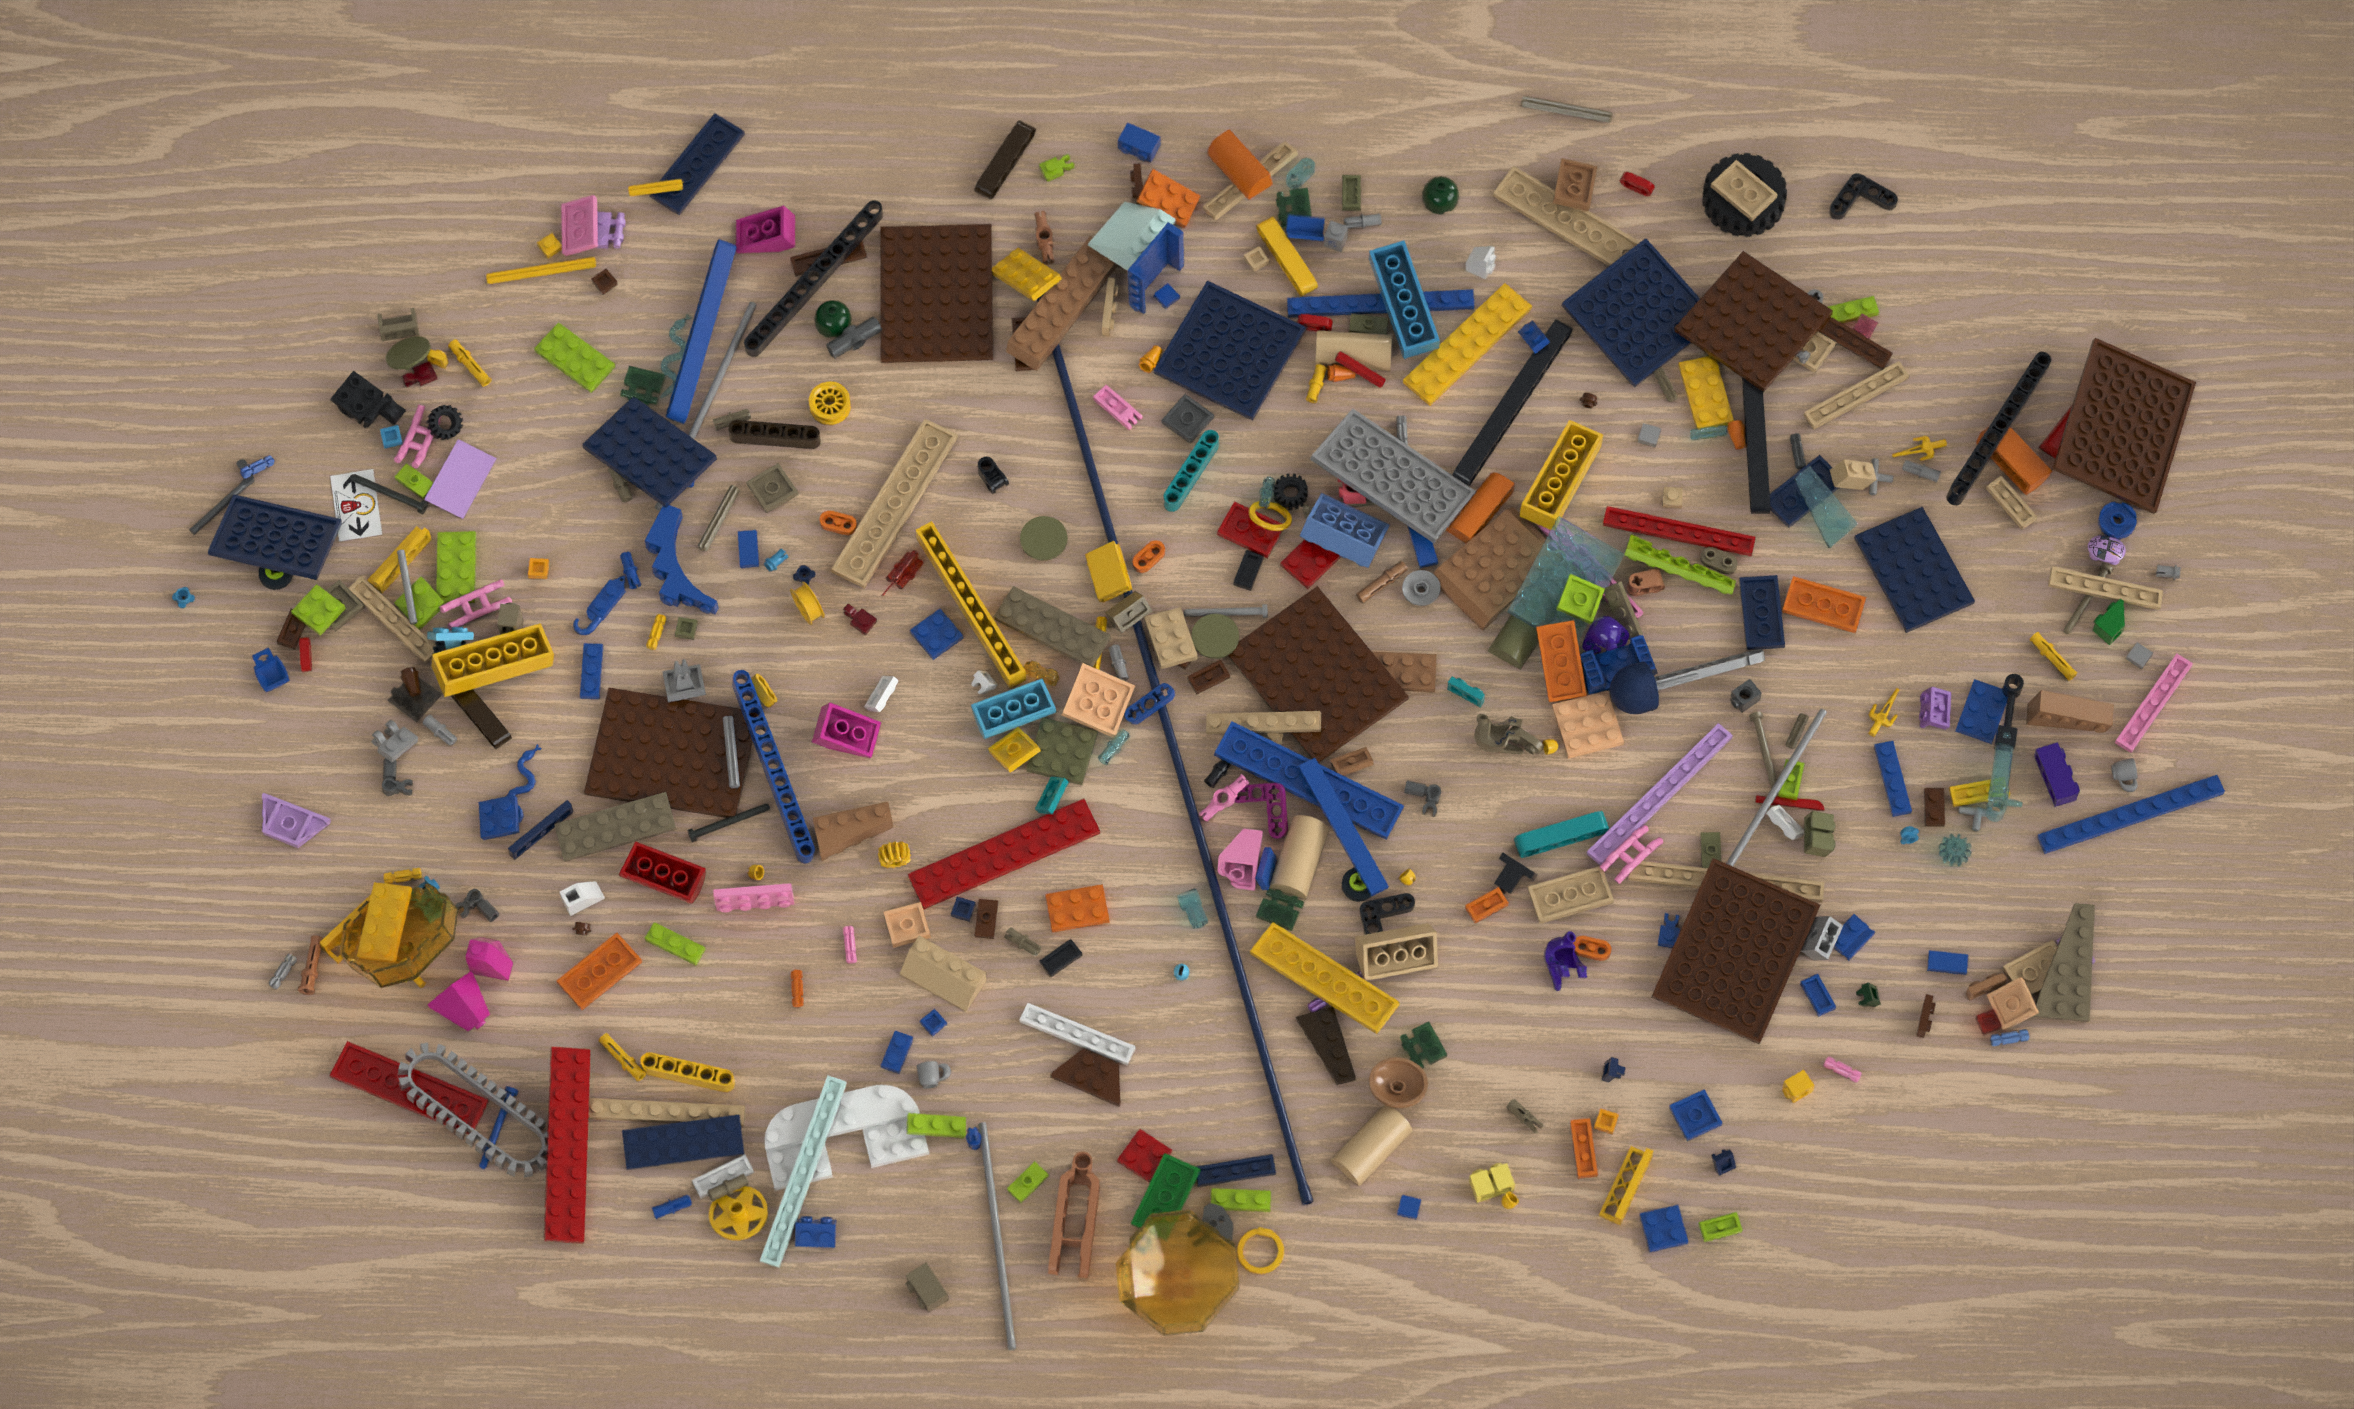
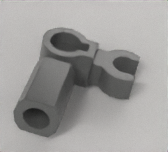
(390, 785)
(1432, 794)
(473, 899)

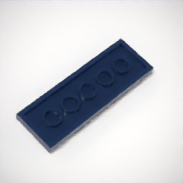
(699, 162)
(683, 1142)

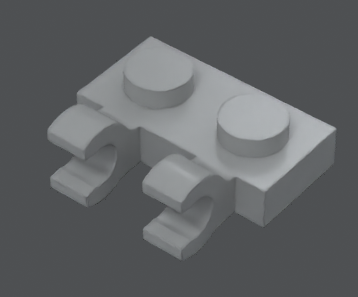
(397, 744)

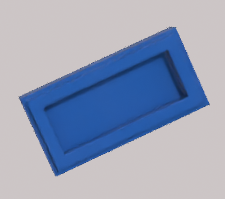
(748, 549)
(1266, 868)
(1947, 962)
(1818, 995)

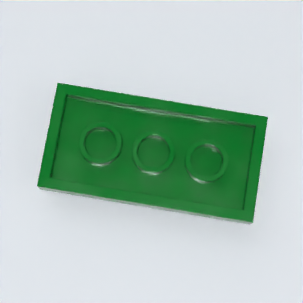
(1167, 1189)

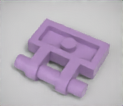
(604, 225)

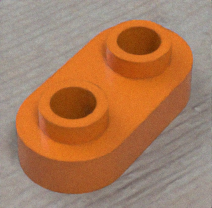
(839, 522)
(1148, 557)
(1592, 946)

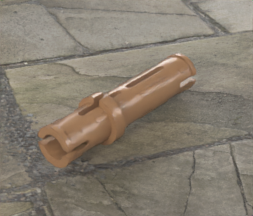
(1385, 579)

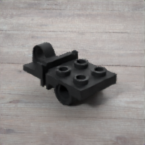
(364, 401)

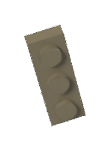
(1622, 609)

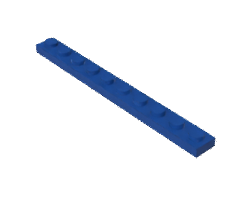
(1374, 303)
(2130, 814)

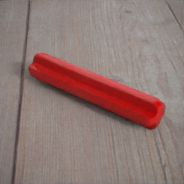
(1360, 369)

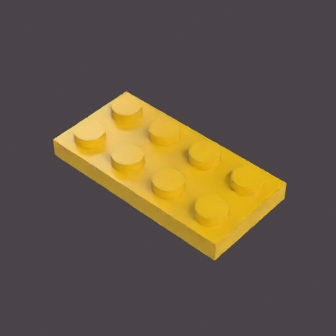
(1025, 274)
(1705, 392)
(384, 922)

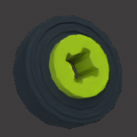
(274, 580)
(1353, 891)

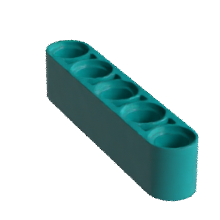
(1191, 462)
(1561, 834)

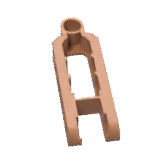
(1081, 1175)

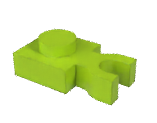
(1054, 168)

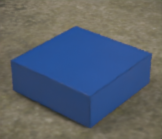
(1166, 296)
(933, 1022)
(1409, 1207)

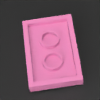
(579, 225)

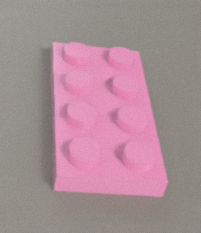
(753, 897)

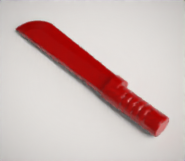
(1799, 803)

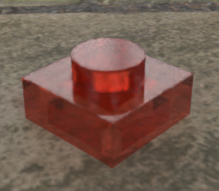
(1988, 1022)

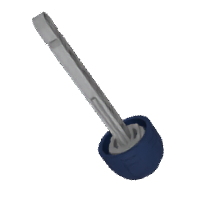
(1636, 688)

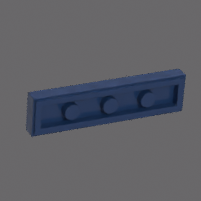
(540, 830)
(1236, 1170)

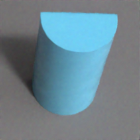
(1013, 708)

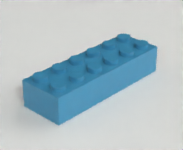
(1404, 299)

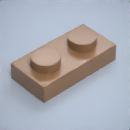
(1352, 761)
(1991, 983)

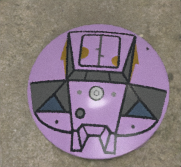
(2106, 549)

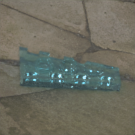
(1825, 508)

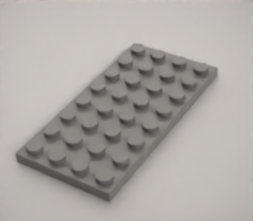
(1393, 475)

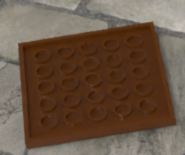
(1753, 321)

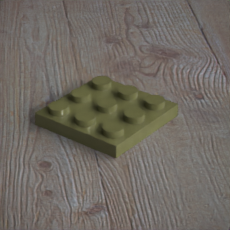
(1063, 751)

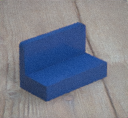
(1305, 227)

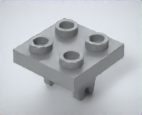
(683, 681)

